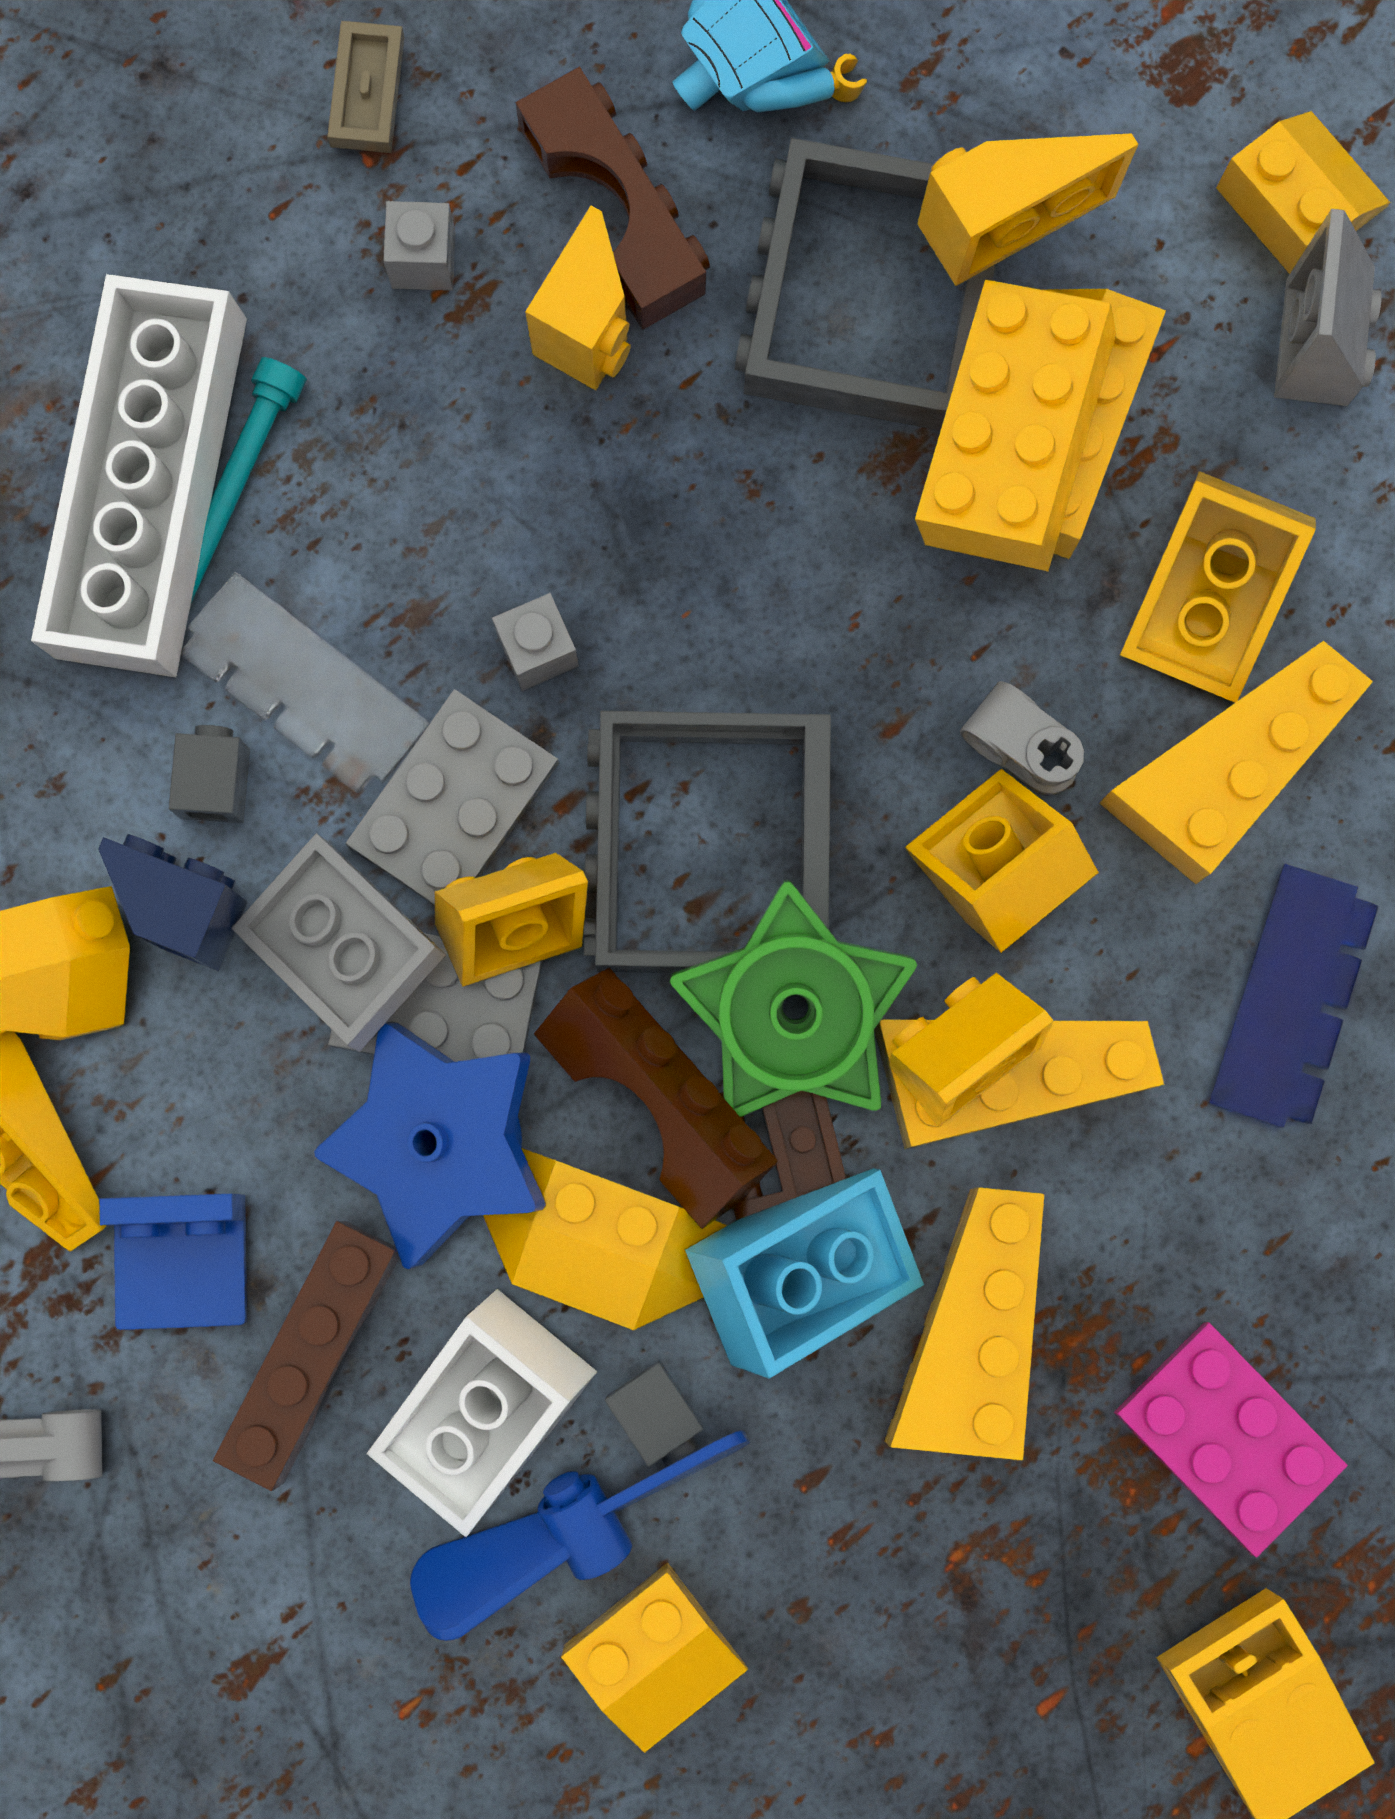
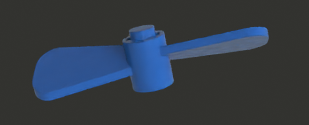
(575, 1523)

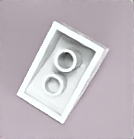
(481, 1411)

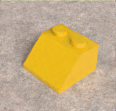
(1292, 181)
(580, 308)
(1003, 859)
(512, 916)
(969, 1045)
(653, 1659)

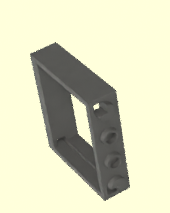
(818, 386)
(603, 807)

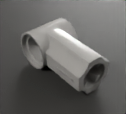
(53, 1446)

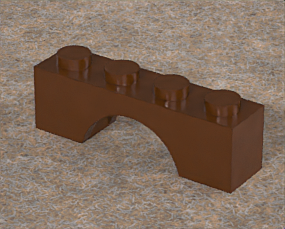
(575, 137)
(706, 1145)
(306, 1355)

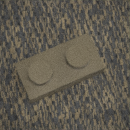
(366, 86)

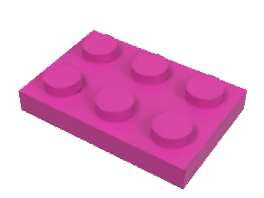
(1230, 1439)

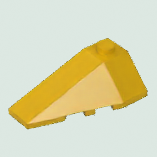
(63, 966)
(37, 1157)

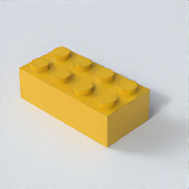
(1016, 424)

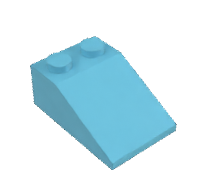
(804, 1272)

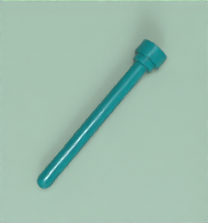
(274, 390)

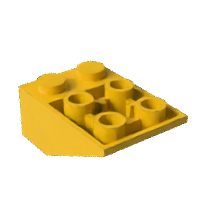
(1267, 1707)

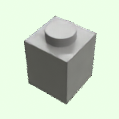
(419, 245)
(536, 641)

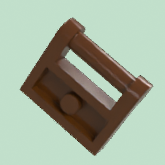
(804, 1145)

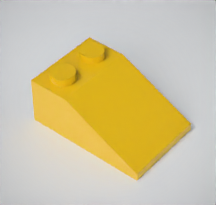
(1015, 193)
(1219, 586)

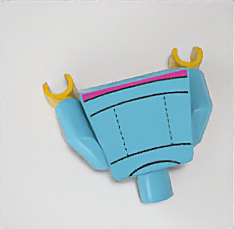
(759, 58)

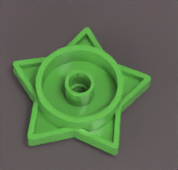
(827, 1048)

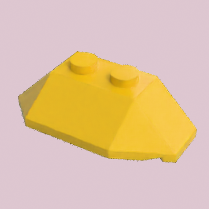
(600, 1246)

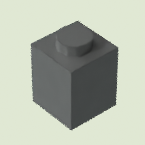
(209, 775)
(656, 1416)

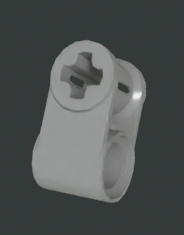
(1018, 735)

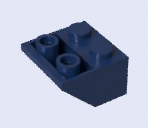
(173, 906)

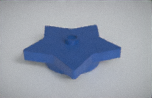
(478, 1135)

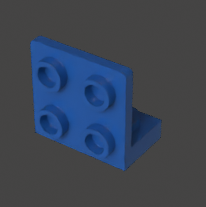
(178, 1260)

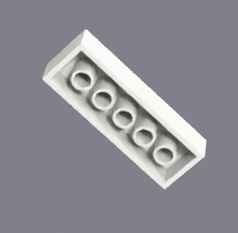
(140, 476)

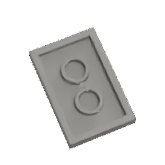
(452, 799)
(338, 942)
(467, 1020)

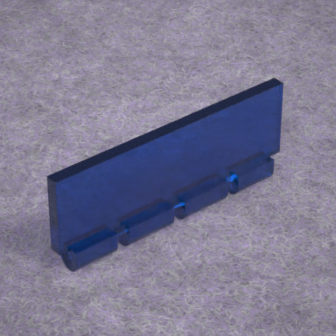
(1282, 1000)

